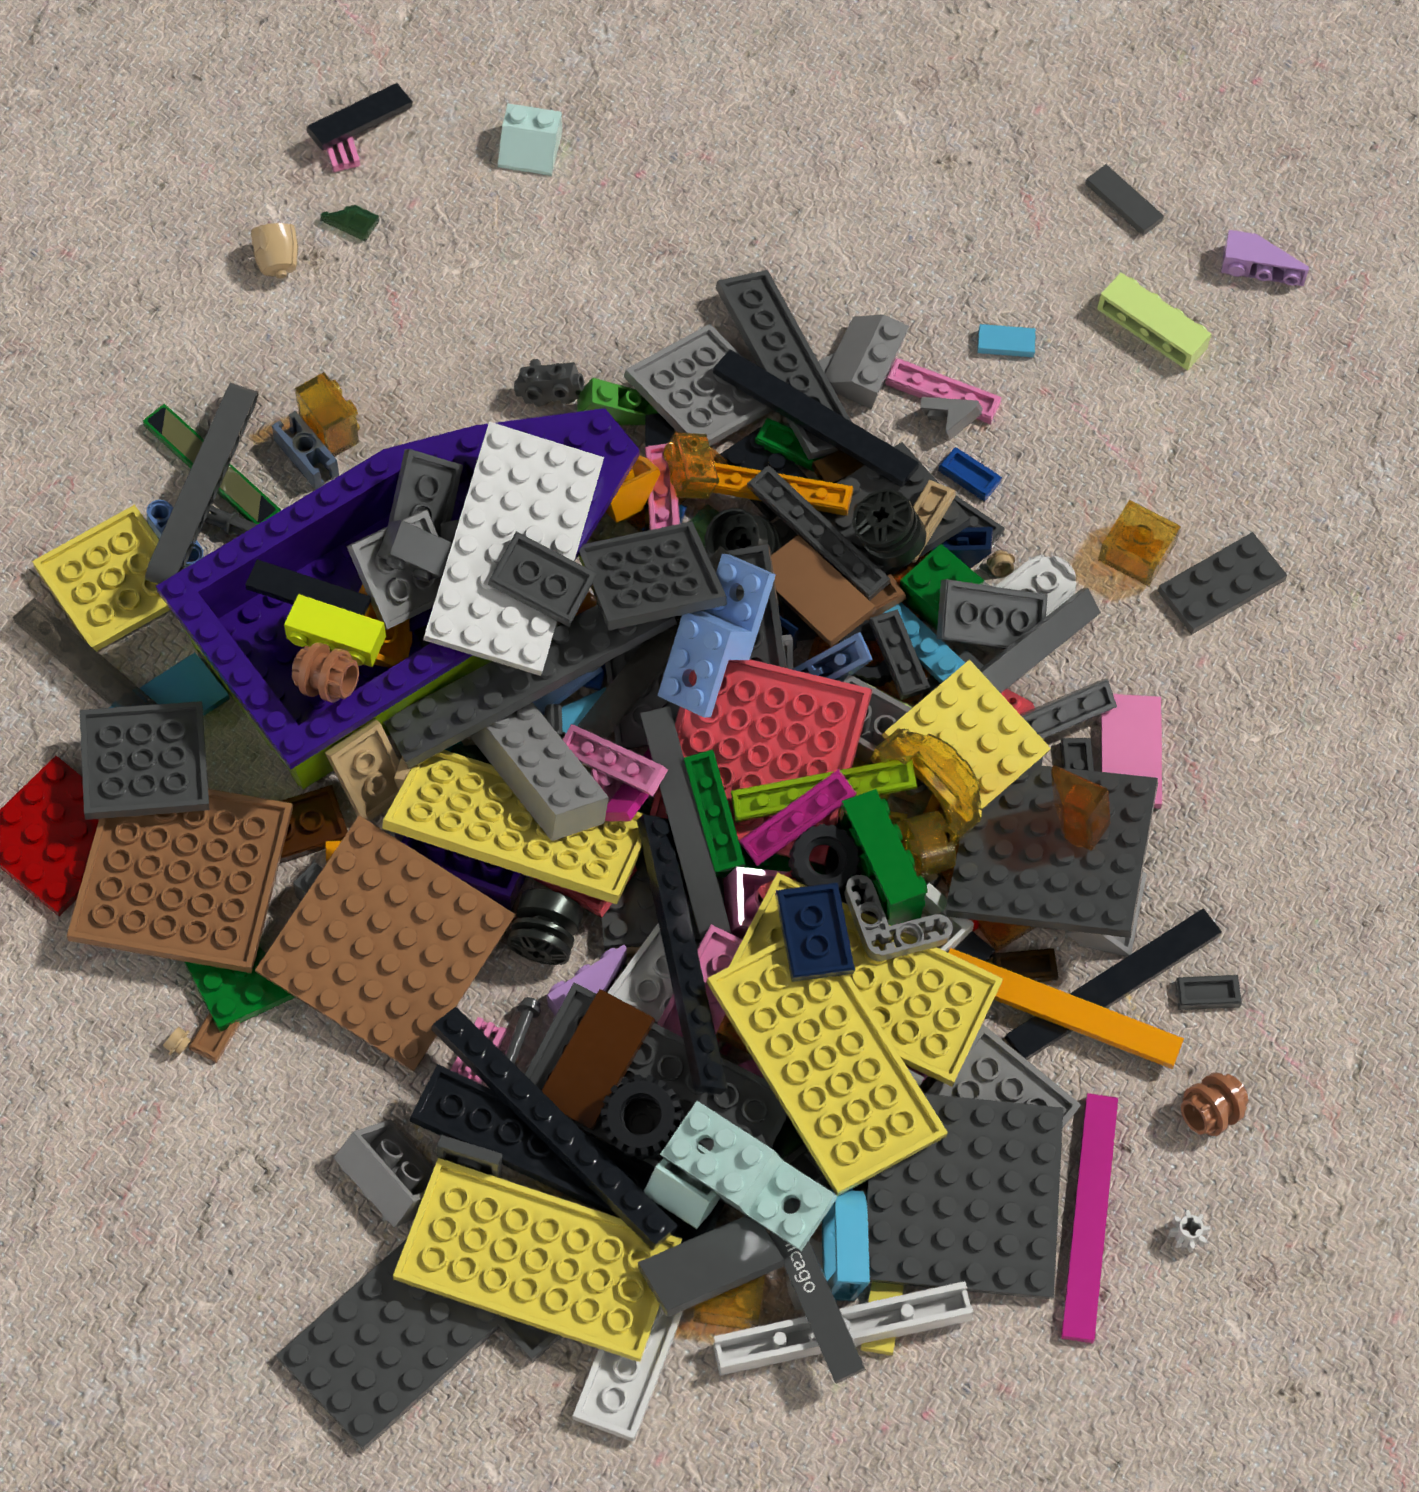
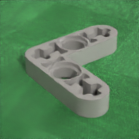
(881, 929)

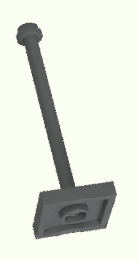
(472, 1155)

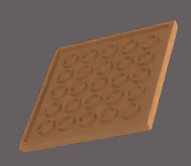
(184, 881)
(385, 943)

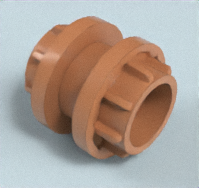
(325, 672)
(1214, 1104)

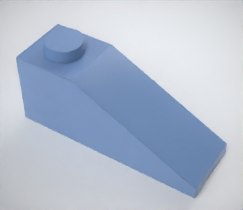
(839, 660)

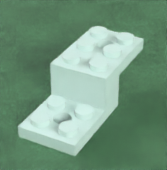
(749, 1175)

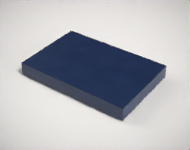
(814, 932)

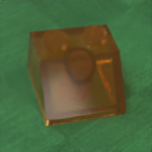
(1080, 808)

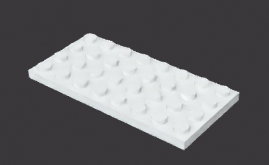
(523, 488)

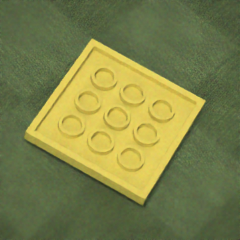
(103, 578)
(980, 727)

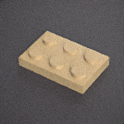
(366, 769)

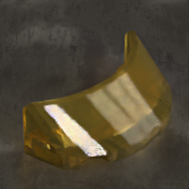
(942, 772)

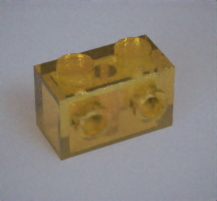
(691, 465)

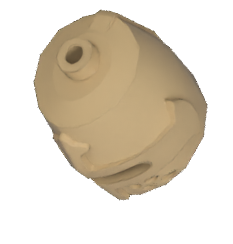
(275, 249)

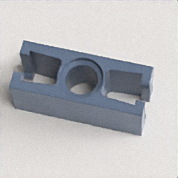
(302, 440)

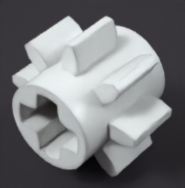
(1195, 1226)

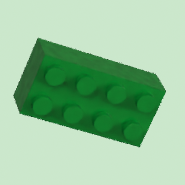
(884, 857)

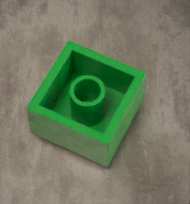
(924, 582)

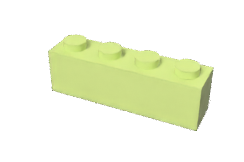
(1154, 321)

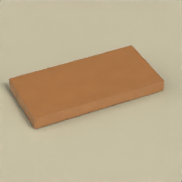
(818, 591)

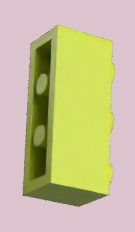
(320, 622)

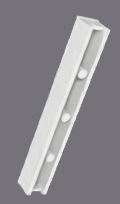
(865, 1322)

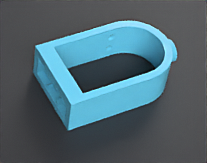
(846, 1246)

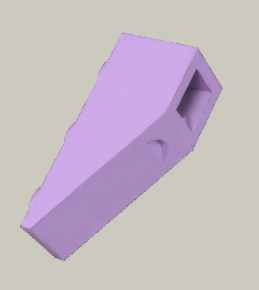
(1257, 258)
(594, 977)

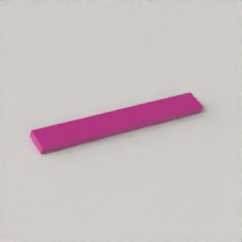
(1089, 1219)

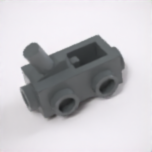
(549, 383)

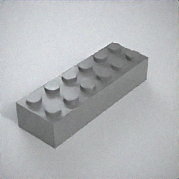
(543, 773)

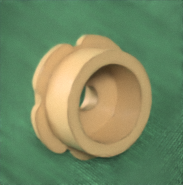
(1001, 563)
(177, 1041)

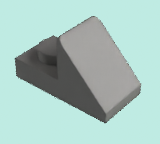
(958, 412)

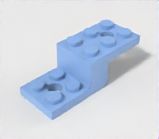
(715, 636)

